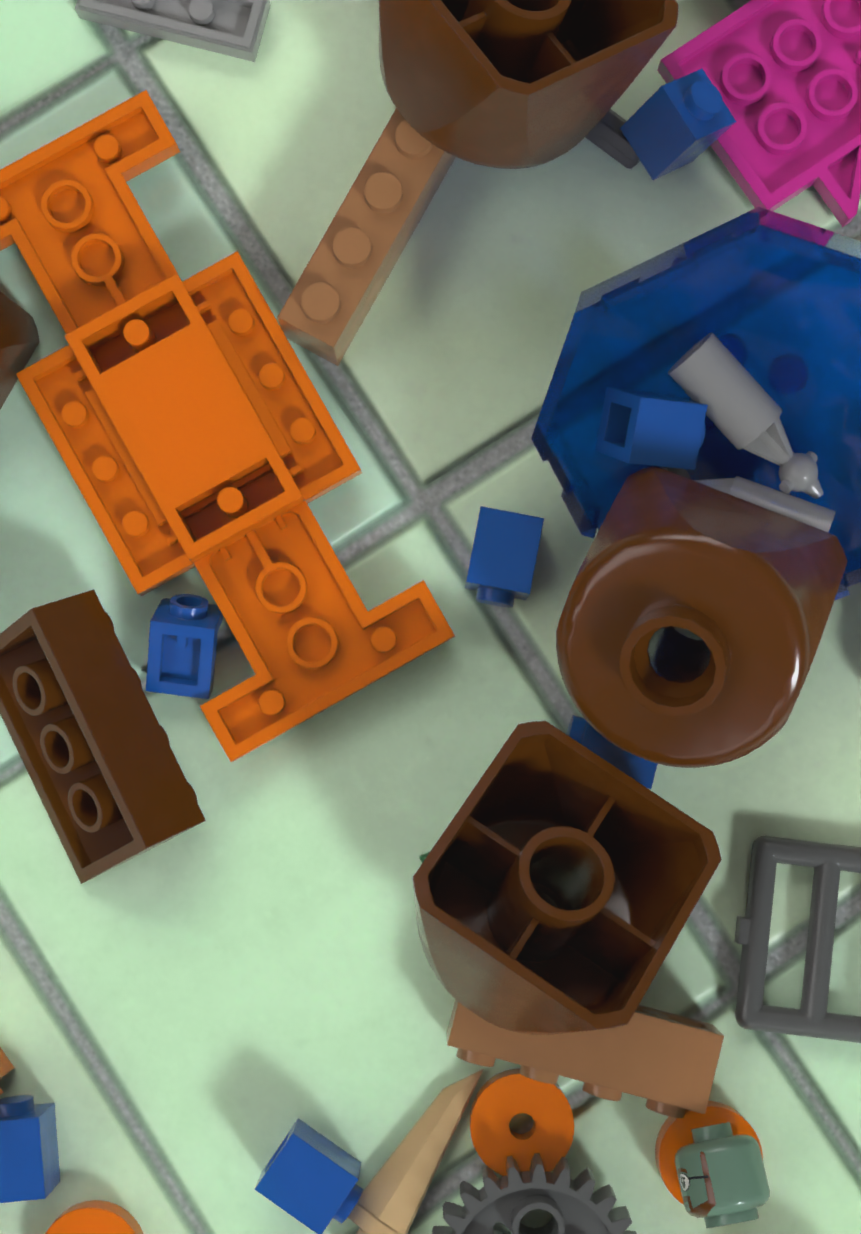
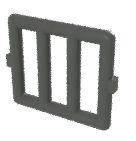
(754, 934)

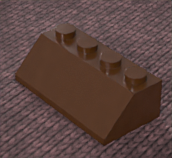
(90, 736)

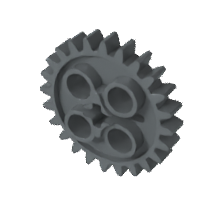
(512, 1196)

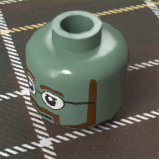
(722, 1176)

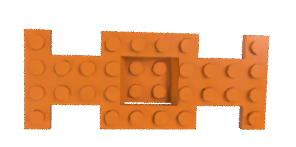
(174, 442)

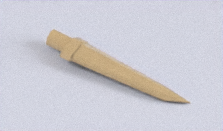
(402, 1182)

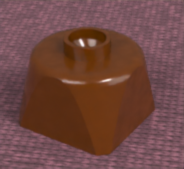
(514, 76)
(703, 564)
(558, 888)

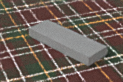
(211, 25)

